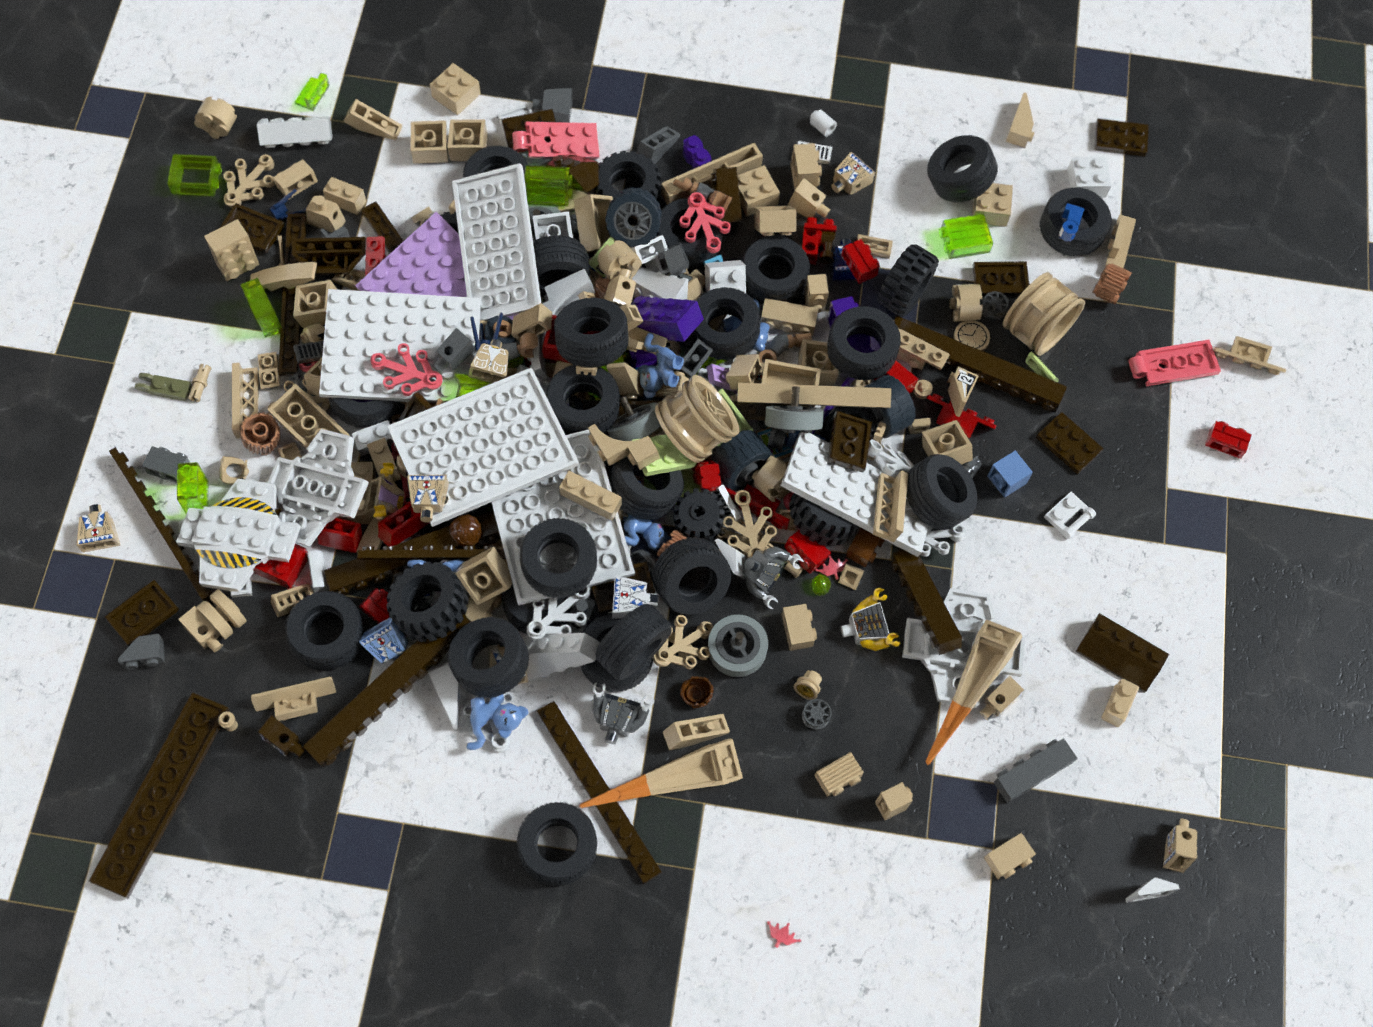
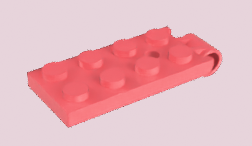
(564, 140)
(1180, 363)

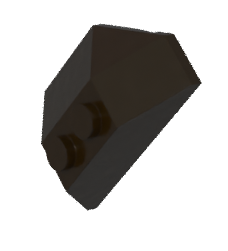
(584, 171)
(332, 255)

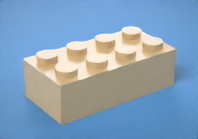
(302, 416)

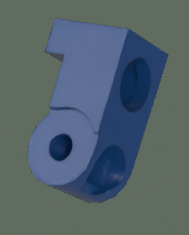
(1073, 218)

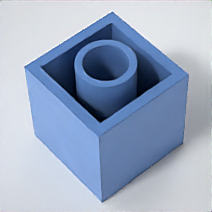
(1009, 474)

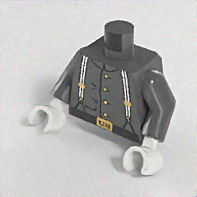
(764, 569)
(618, 714)

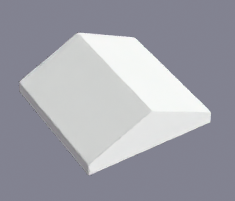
(734, 557)
(1153, 889)

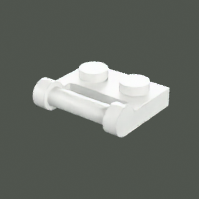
(1065, 511)

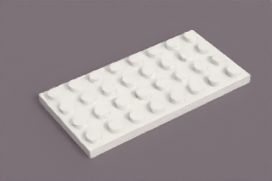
(497, 241)
(845, 490)

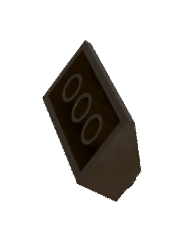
(1122, 652)

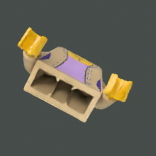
(383, 495)

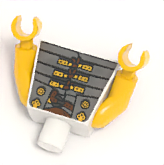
(869, 624)

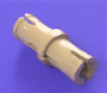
(199, 382)

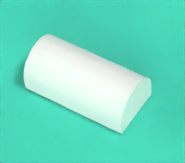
(317, 568)

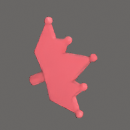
(832, 568)
(782, 935)

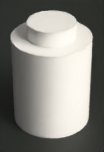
(822, 122)

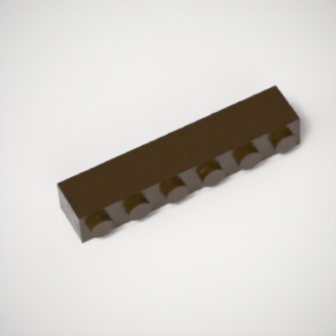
(927, 602)

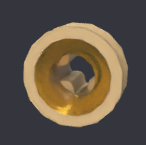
(808, 685)

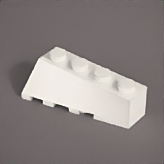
(294, 131)
(659, 285)
(559, 652)

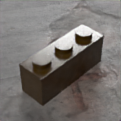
(726, 182)

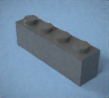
(1034, 770)

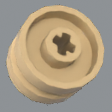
(222, 613)

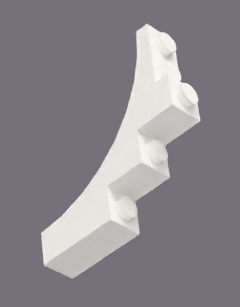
(558, 296)

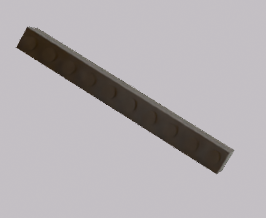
(991, 369)
(362, 573)
(378, 696)

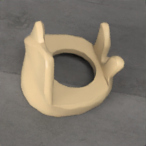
(225, 462)

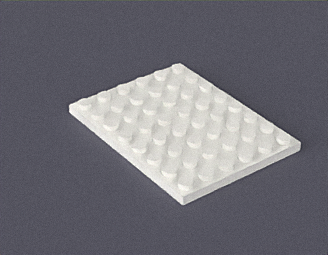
(378, 323)
(486, 443)
(543, 501)

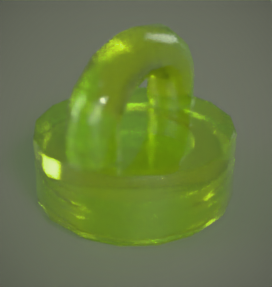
(821, 584)

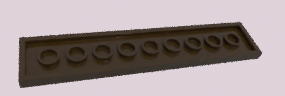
(158, 796)

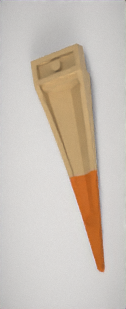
(988, 657)
(705, 767)

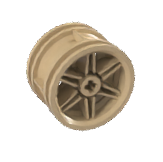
(1043, 313)
(697, 419)

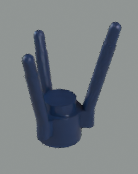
(279, 209)
(478, 342)

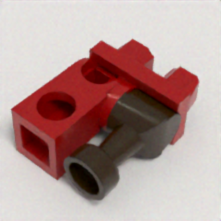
(819, 235)

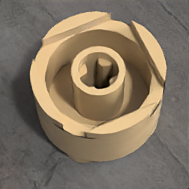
(215, 117)
(618, 257)
(966, 302)
(770, 477)

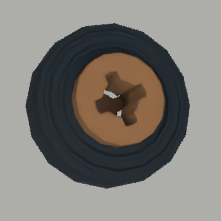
(504, 336)

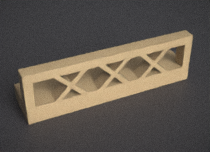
(238, 396)
(895, 508)

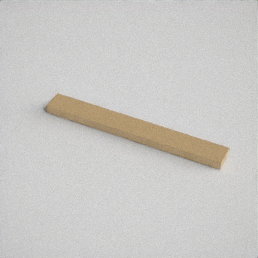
(815, 395)

